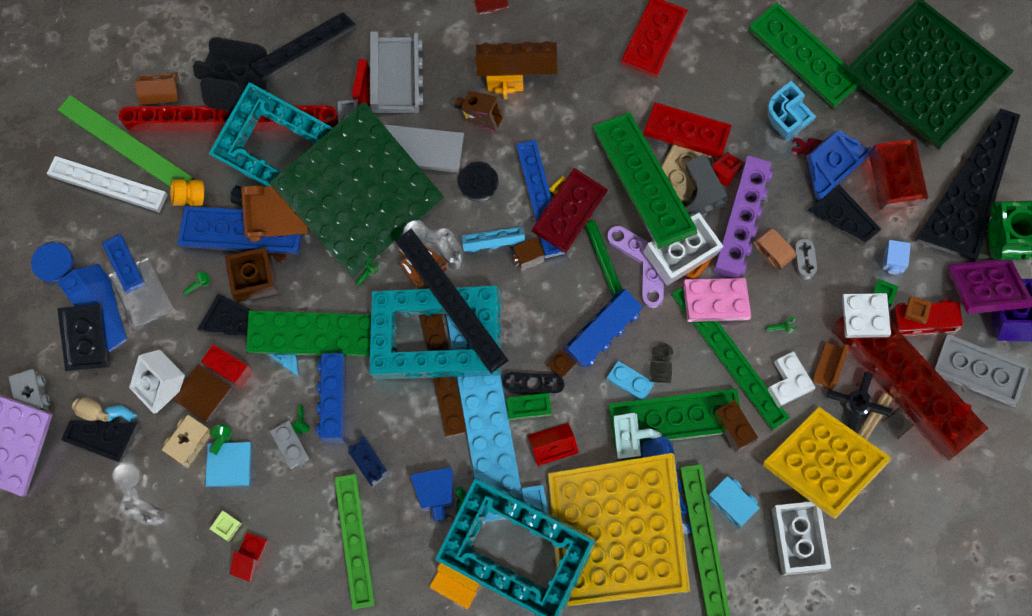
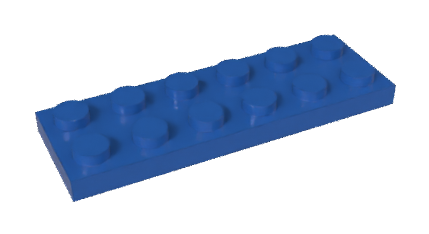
(225, 231)

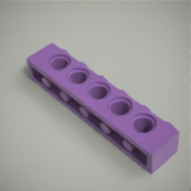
(753, 169)

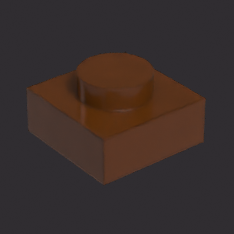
(561, 364)

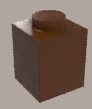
(528, 254)

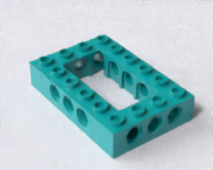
(243, 119)
(389, 364)
(459, 556)

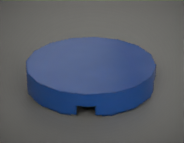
(52, 262)

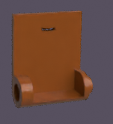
(268, 214)

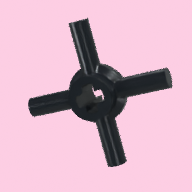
(860, 394)

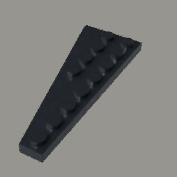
(965, 209)

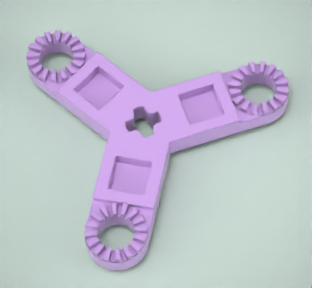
(634, 247)

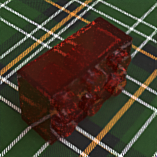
(898, 174)

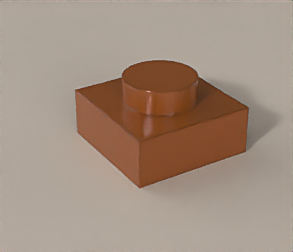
(917, 310)

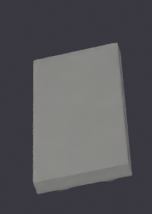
(430, 147)

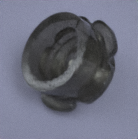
(662, 347)

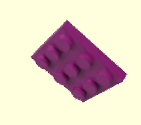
(989, 286)

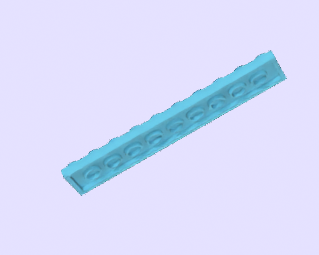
(487, 427)

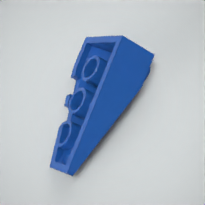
(93, 286)

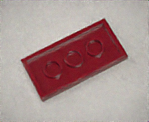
(569, 210)

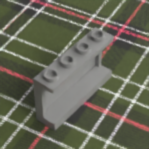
(395, 74)

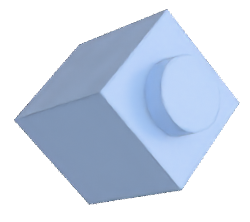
(896, 257)

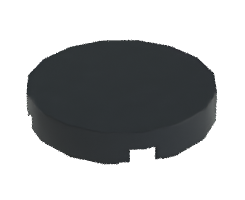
(478, 181)

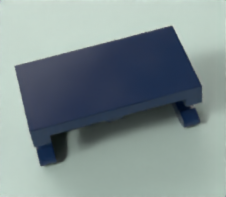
(368, 462)

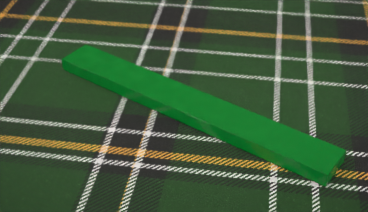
(737, 367)

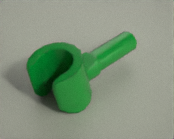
(369, 270)
(202, 280)
(785, 326)
(299, 425)

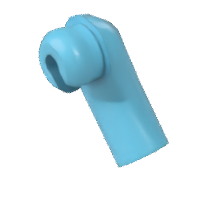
(120, 410)

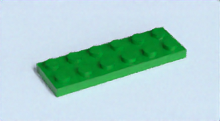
(804, 54)
(308, 333)
(678, 415)

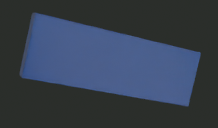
(123, 263)

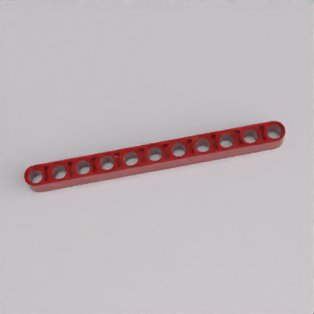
(200, 114)

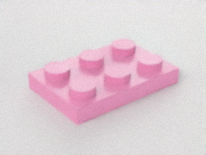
(716, 299)

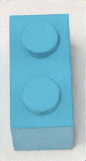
(733, 502)

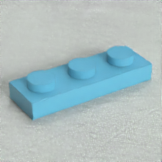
(493, 239)

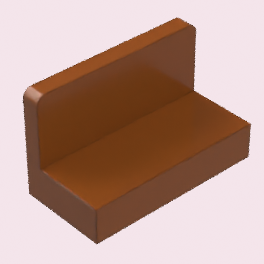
(157, 88)
(830, 365)

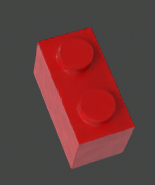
(226, 366)

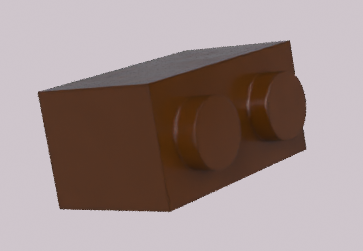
(735, 426)

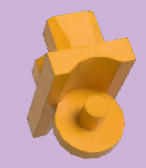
(505, 84)

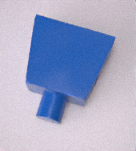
(435, 491)

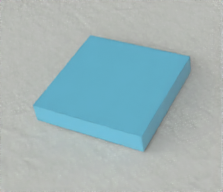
(230, 466)

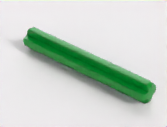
(603, 257)

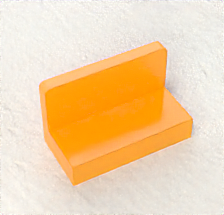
(455, 586)

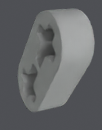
(810, 259)

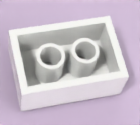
(685, 255)
(800, 538)

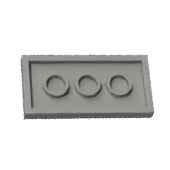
(981, 370)

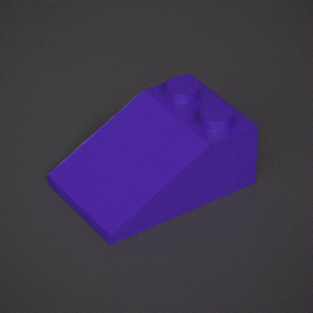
(1014, 323)

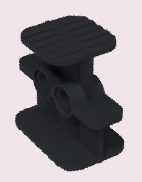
(228, 72)

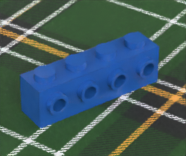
(602, 328)
(333, 398)

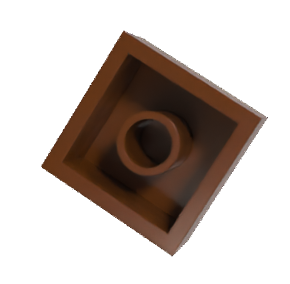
(251, 275)

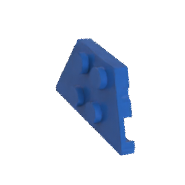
(834, 161)

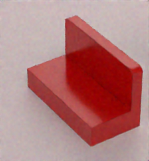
(361, 85)
(553, 444)

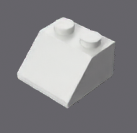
(155, 380)

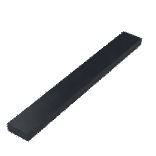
(451, 301)

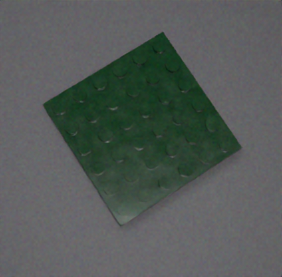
(928, 73)
(356, 189)

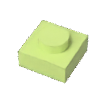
(225, 526)

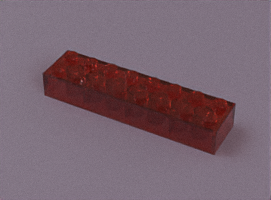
(916, 389)

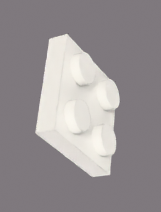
(866, 315)

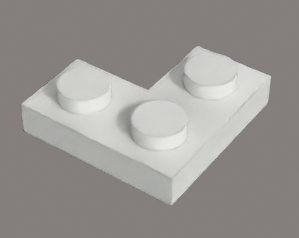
(795, 382)

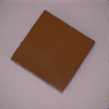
(202, 393)

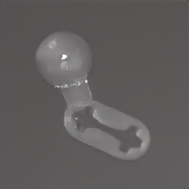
(432, 237)
(127, 477)

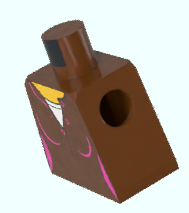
(481, 110)

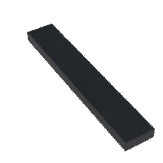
(302, 46)

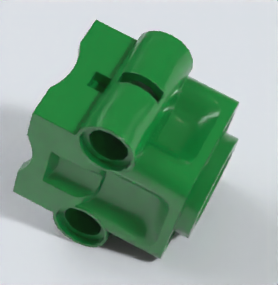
(1010, 230)

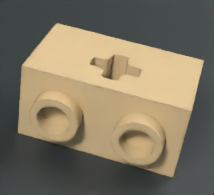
(182, 451)

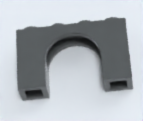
(709, 189)

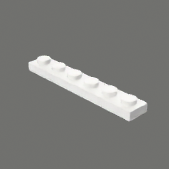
(107, 184)

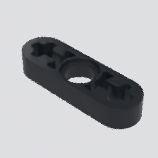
(517, 387)

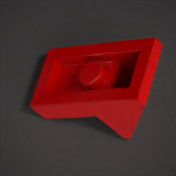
(727, 168)
(248, 557)

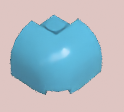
(788, 112)

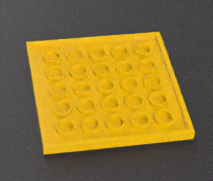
(637, 525)

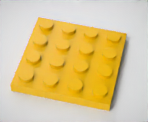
(826, 462)

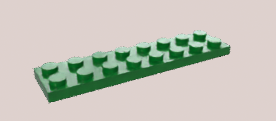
(644, 180)

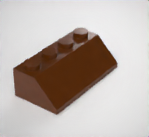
(516, 59)

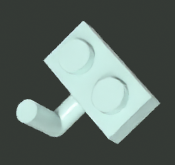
(628, 436)

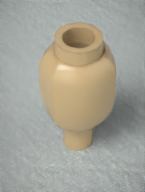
(89, 410)

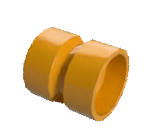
(187, 192)

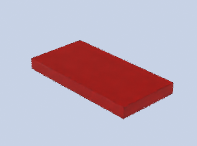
(654, 37)
(687, 130)

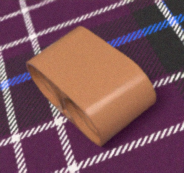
(774, 248)

